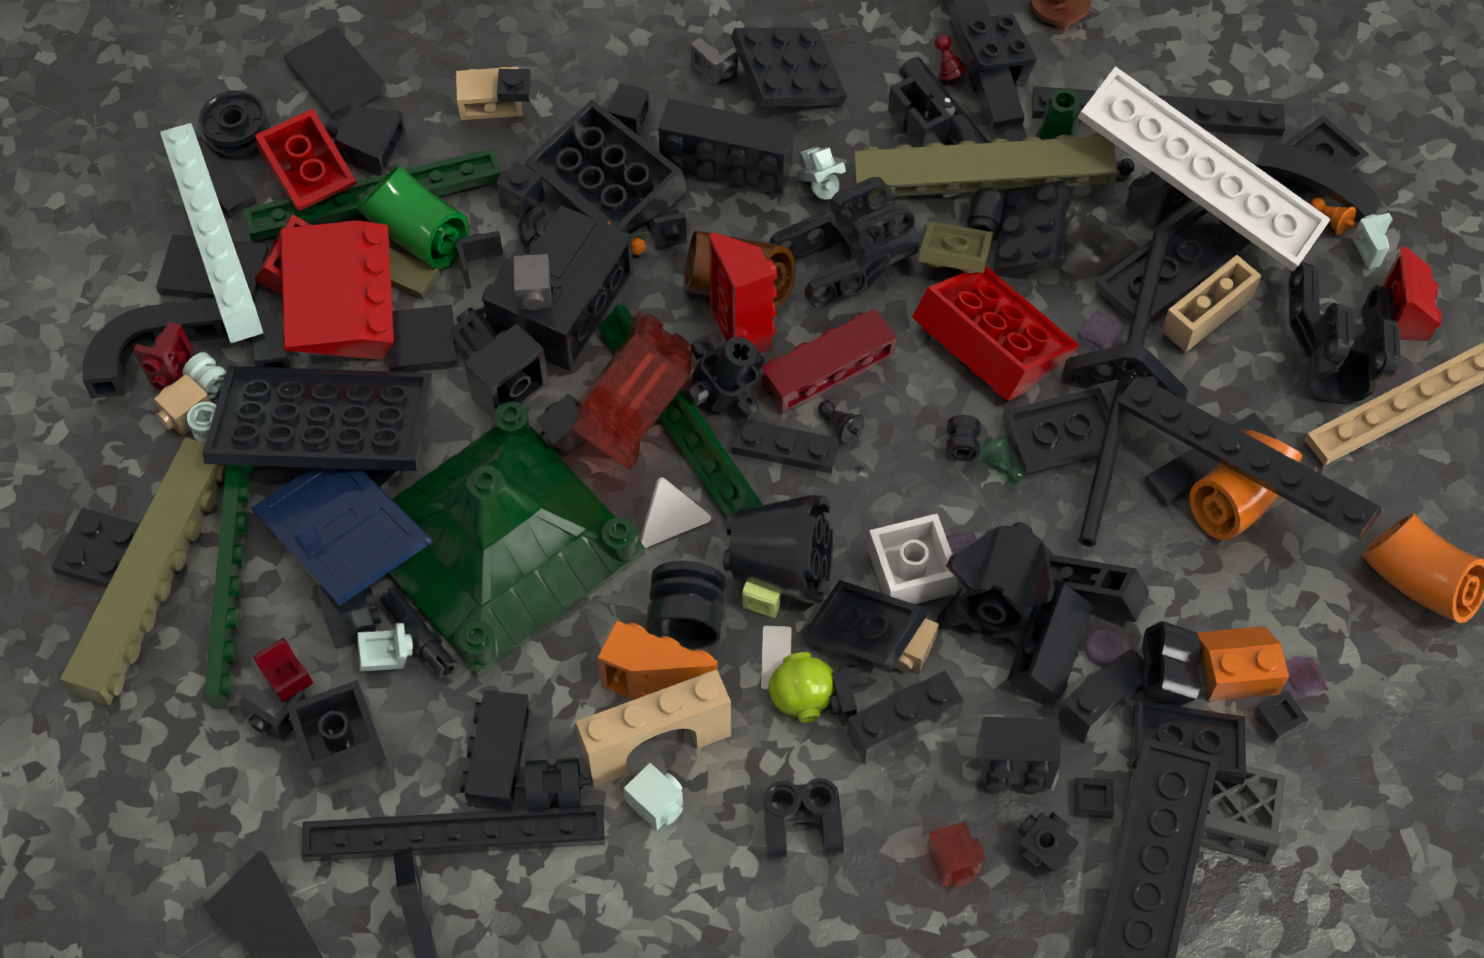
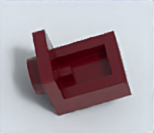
(282, 670)

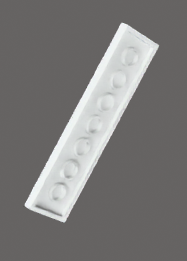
(1204, 168)

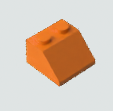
(1241, 663)

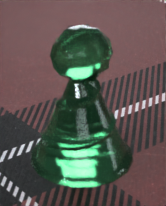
(999, 453)

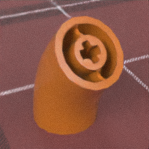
(1228, 501)
(1428, 569)

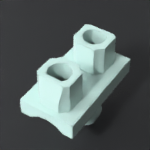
(819, 169)

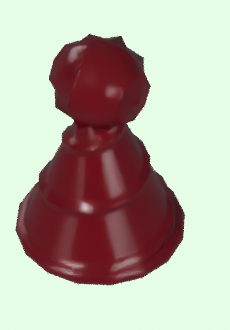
(950, 65)

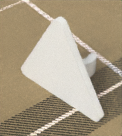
(670, 514)

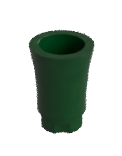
(1060, 115)

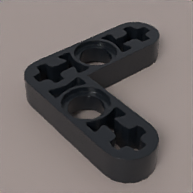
(1120, 362)
(412, 903)

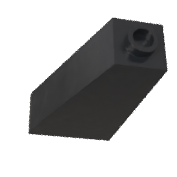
(260, 914)

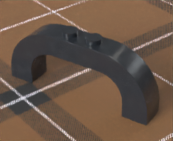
(201, 320)

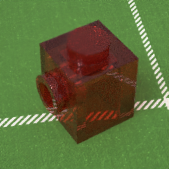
(955, 854)

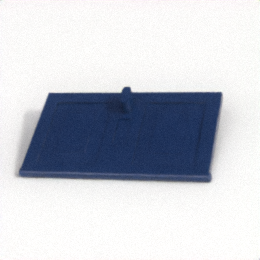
(341, 529)

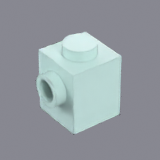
(655, 796)

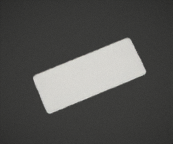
(775, 647)

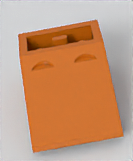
(642, 663)

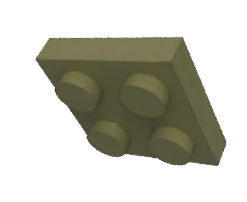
(955, 247)

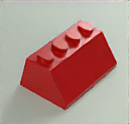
(742, 291)

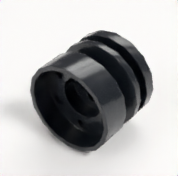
(686, 603)

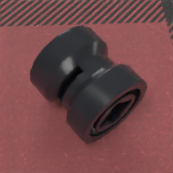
(963, 438)

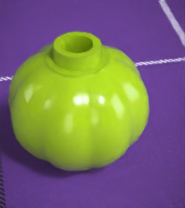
(801, 686)

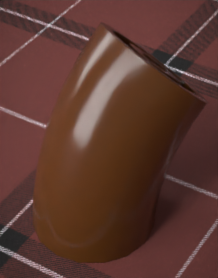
(697, 266)

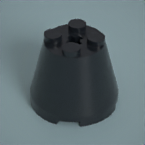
(782, 547)

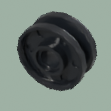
(232, 122)

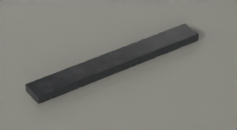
(453, 833)

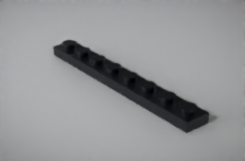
(1209, 114)
(1250, 457)

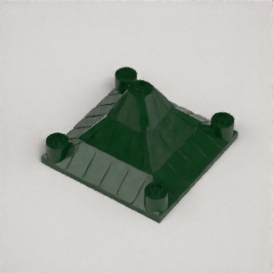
(509, 542)

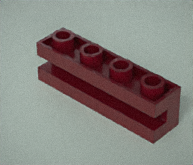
(828, 360)

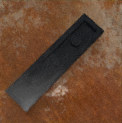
(1180, 474)

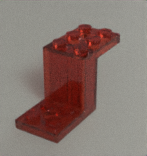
(633, 389)

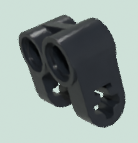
(801, 812)

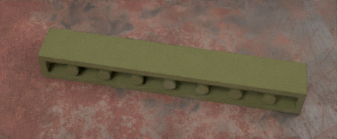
(989, 165)
(144, 576)

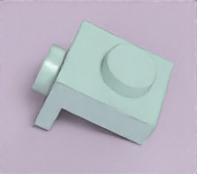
(383, 649)

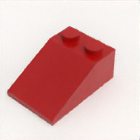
(304, 160)

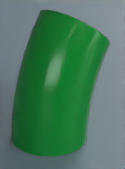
(416, 218)

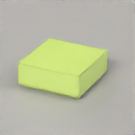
(760, 600)

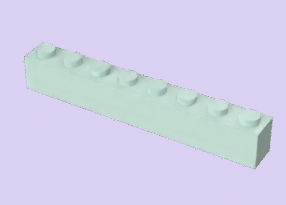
(211, 233)

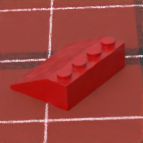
(337, 289)
(994, 331)

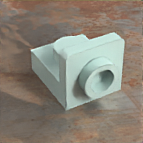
(1371, 239)

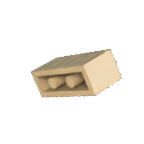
(1211, 303)

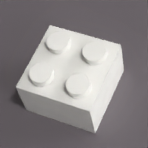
(912, 560)

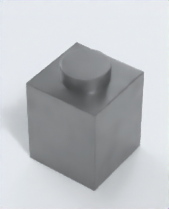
(532, 281)

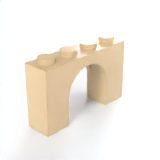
(612, 734)

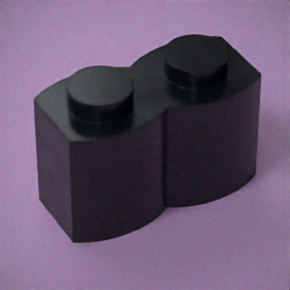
(1171, 663)

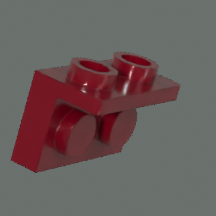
(167, 359)

